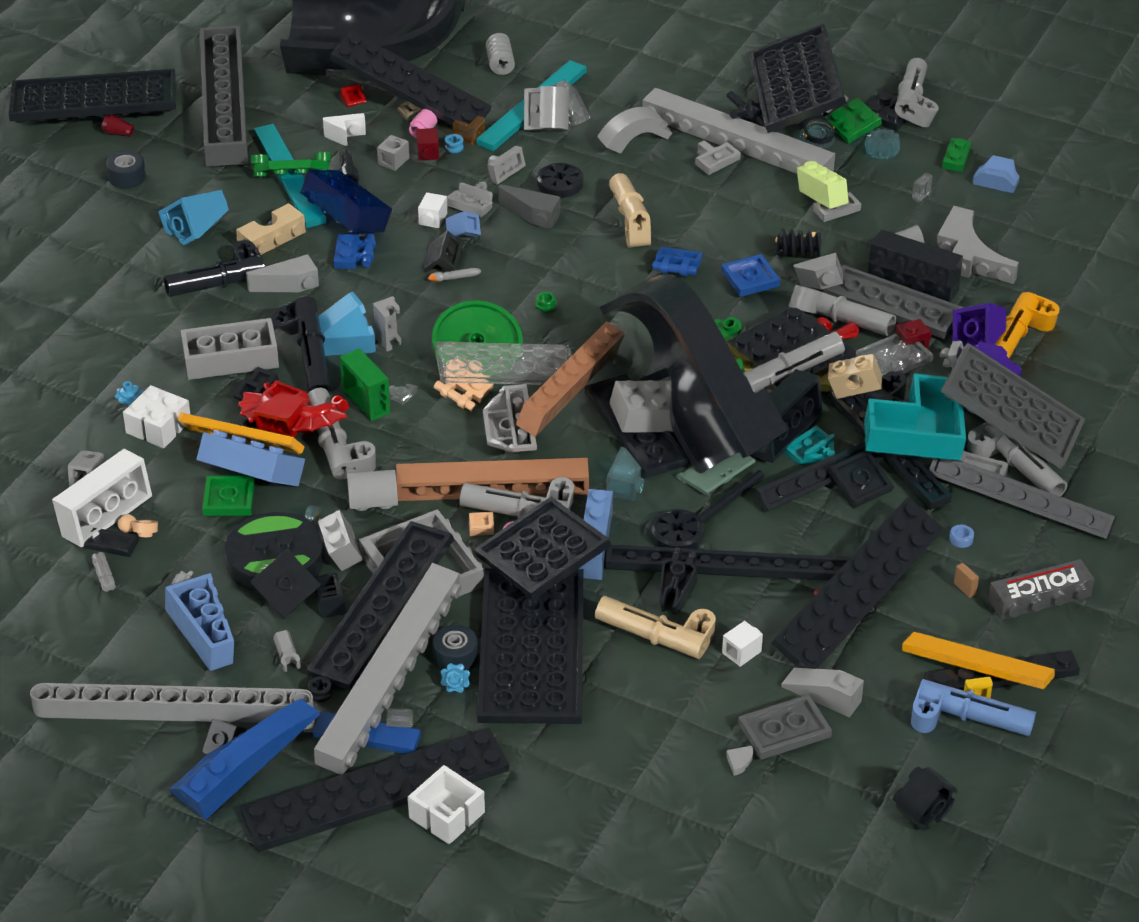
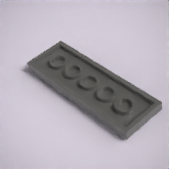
(896, 300)

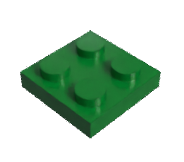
(853, 120)
(228, 496)

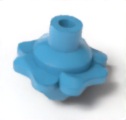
(128, 393)
(455, 678)

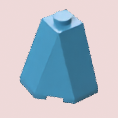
(193, 215)
(346, 327)

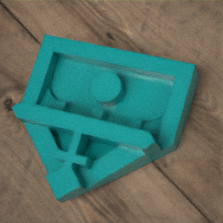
(811, 447)

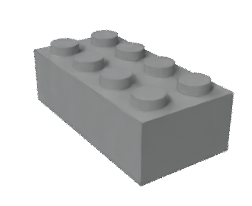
(229, 348)
(642, 405)

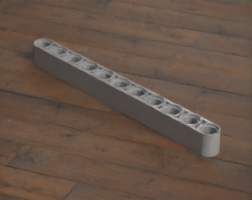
(161, 702)

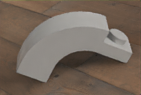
(630, 123)

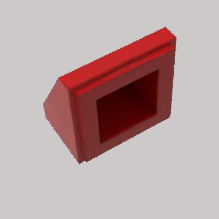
(352, 95)

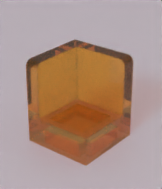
(471, 131)

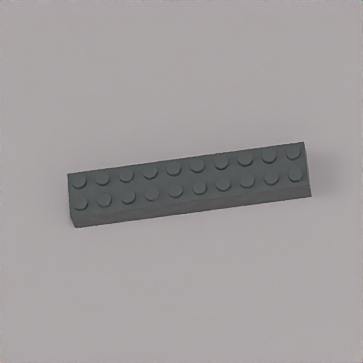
(223, 96)

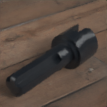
(347, 165)

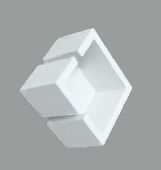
(159, 415)
(446, 804)

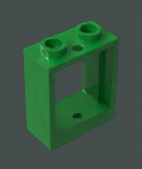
(363, 383)

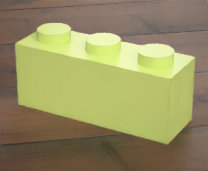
(822, 184)

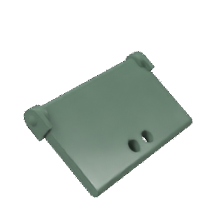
(716, 475)

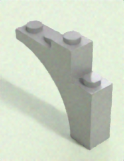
(960, 238)

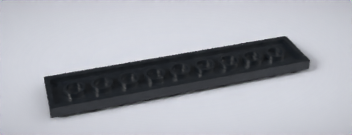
(857, 586)
(368, 790)

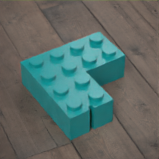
(922, 427)

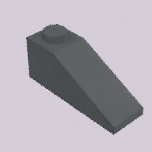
(531, 206)

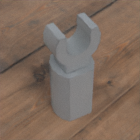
(286, 649)

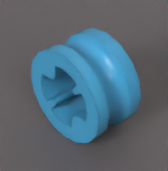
(454, 143)

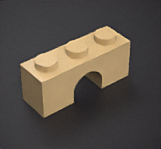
(286, 225)

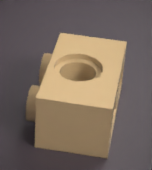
(855, 376)

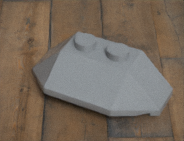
(501, 419)

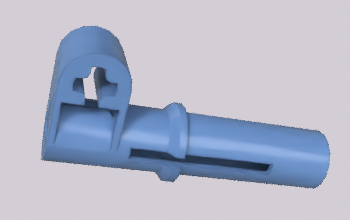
(967, 706)

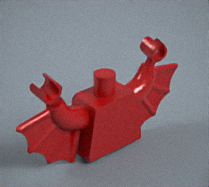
(289, 413)

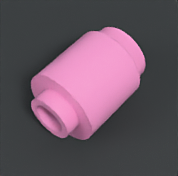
(423, 120)

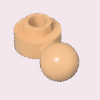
(144, 528)

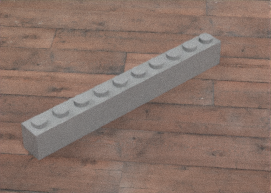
(742, 135)
(387, 669)

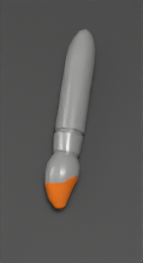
(456, 274)

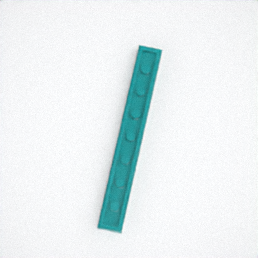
(514, 119)
(276, 150)

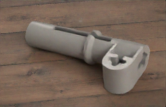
(911, 99)
(842, 310)
(801, 358)
(990, 440)
(340, 455)
(512, 502)

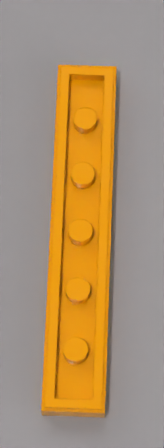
(207, 425)
(978, 660)

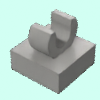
(952, 353)

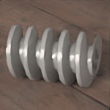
(500, 54)

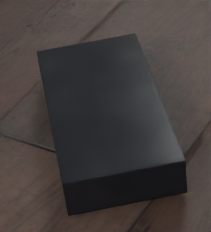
(112, 542)

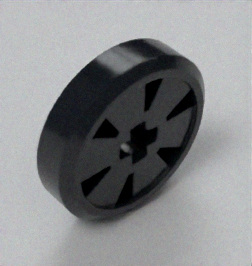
(560, 179)
(677, 529)

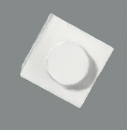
(432, 210)
(742, 643)

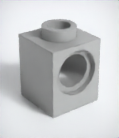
(393, 152)

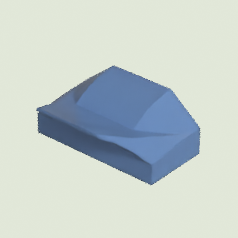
(997, 174)

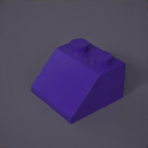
(979, 323)

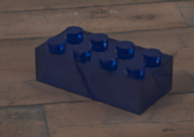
(346, 201)

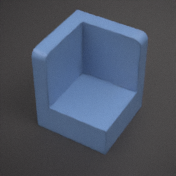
(464, 224)

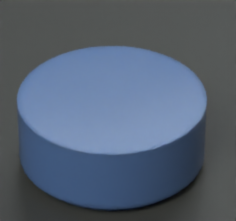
(961, 536)

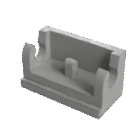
(385, 322)

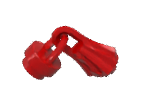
(848, 331)

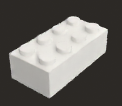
(102, 497)

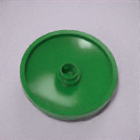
(476, 323)

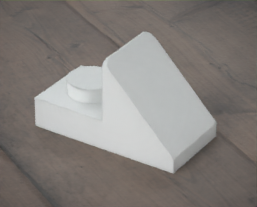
(340, 127)

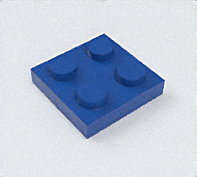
(750, 275)

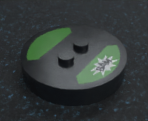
(265, 537)

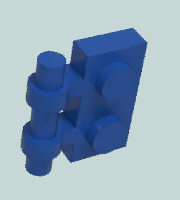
(348, 249)
(677, 261)

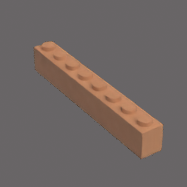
(570, 379)
(446, 479)

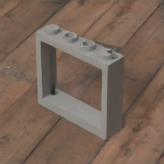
(381, 542)

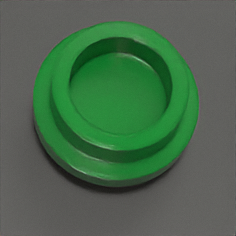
(545, 302)

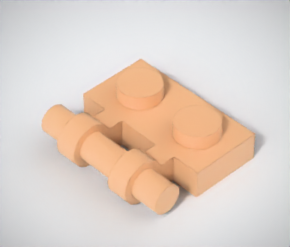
(471, 391)

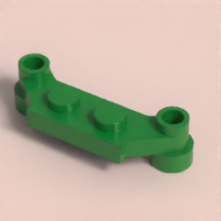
(262, 166)

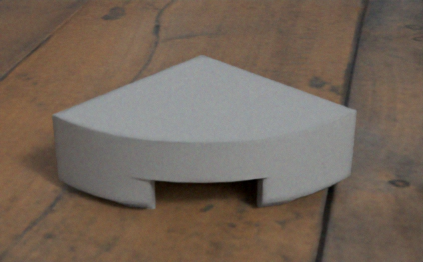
(739, 759)

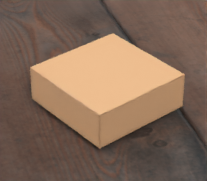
(481, 523)

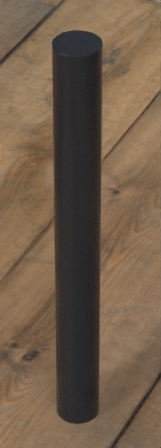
(731, 496)

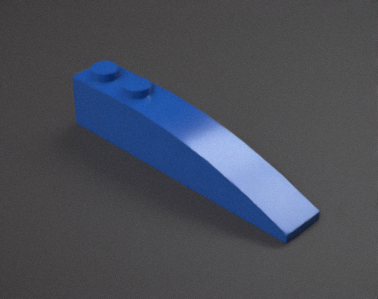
(237, 761)

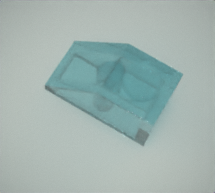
(625, 476)

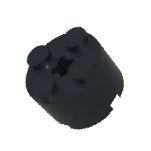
(925, 797)

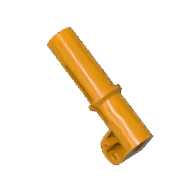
(1025, 314)

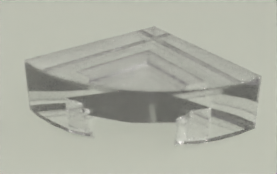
(402, 393)

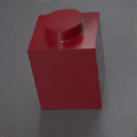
(427, 144)

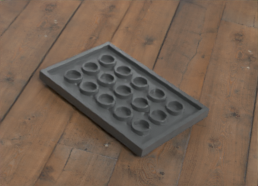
(1013, 405)

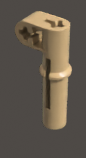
(631, 206)
(658, 629)

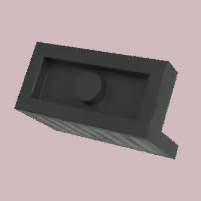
(444, 252)

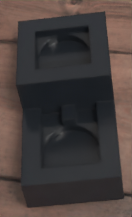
(255, 383)

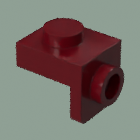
(914, 332)

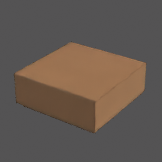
(966, 580)

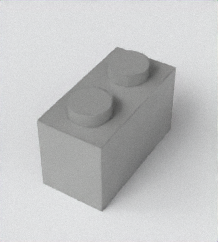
(340, 540)

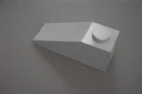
(287, 276)
(827, 687)

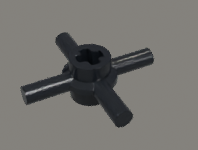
(747, 111)

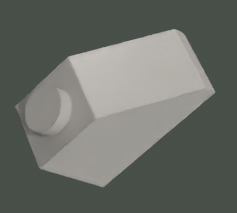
(820, 272)

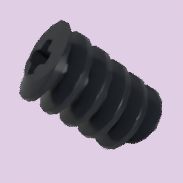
(798, 243)

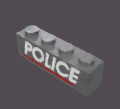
(1041, 589)

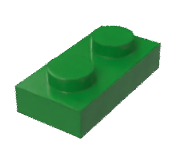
(957, 154)

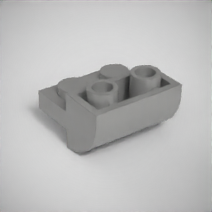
(546, 108)
(372, 489)

